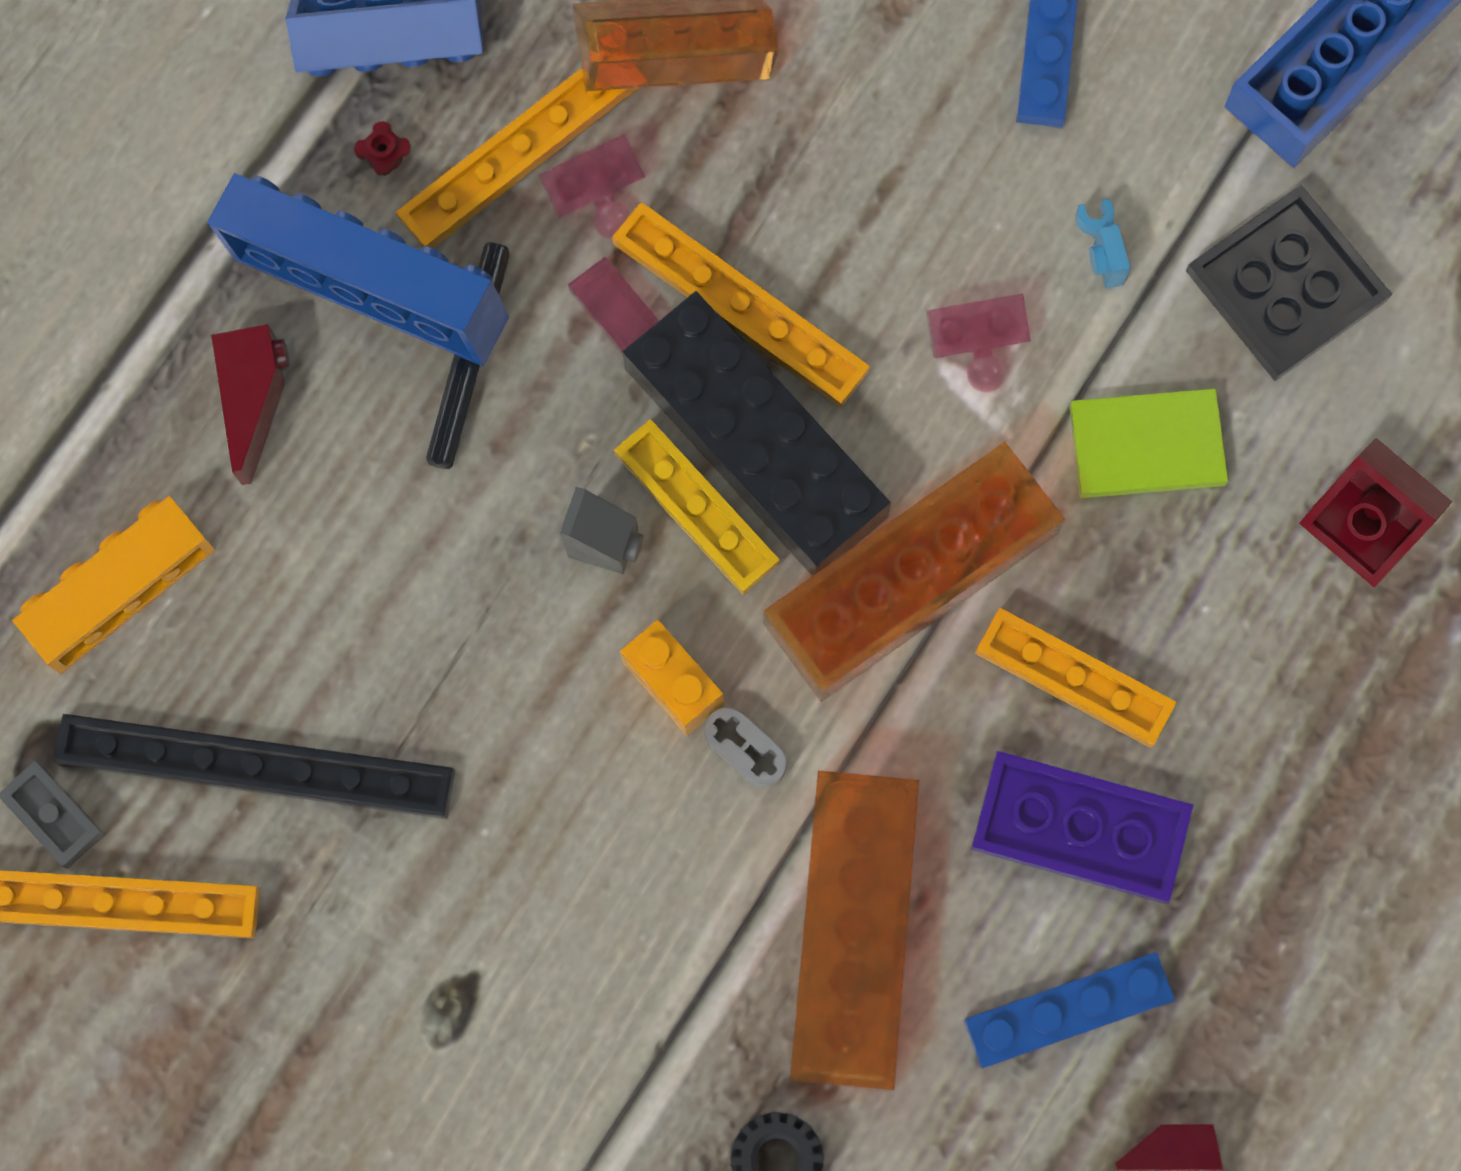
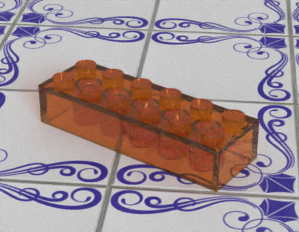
(913, 571)
(855, 931)

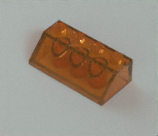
(674, 42)

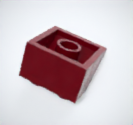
(1375, 512)

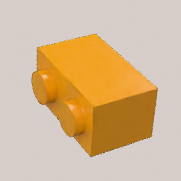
(672, 677)

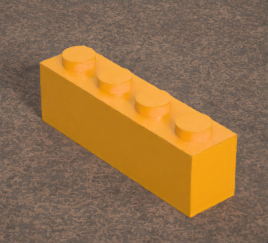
(112, 584)

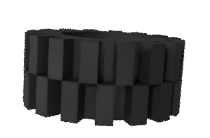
(777, 1126)

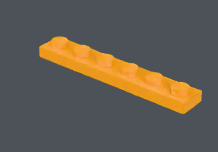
(506, 159)
(742, 305)
(129, 904)

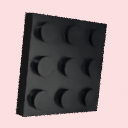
(1288, 282)

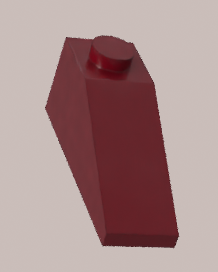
(250, 388)

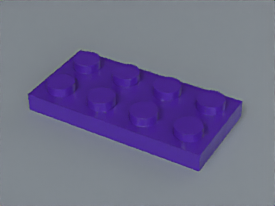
(1082, 827)

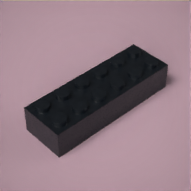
(756, 434)

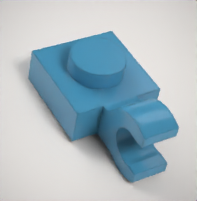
(1108, 251)

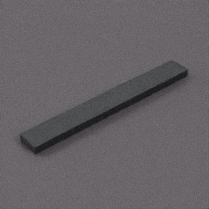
(254, 766)

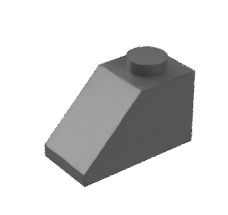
(600, 532)

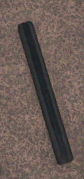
(462, 377)

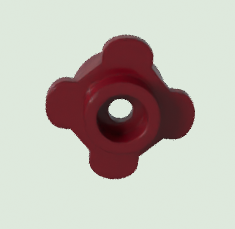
(386, 161)

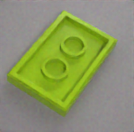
(1148, 443)

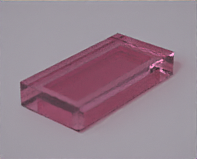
(612, 304)

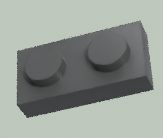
(51, 814)

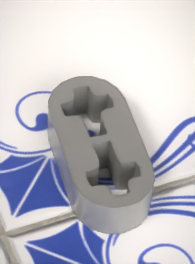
(753, 739)

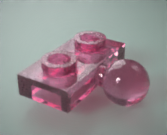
(592, 180)
(978, 329)

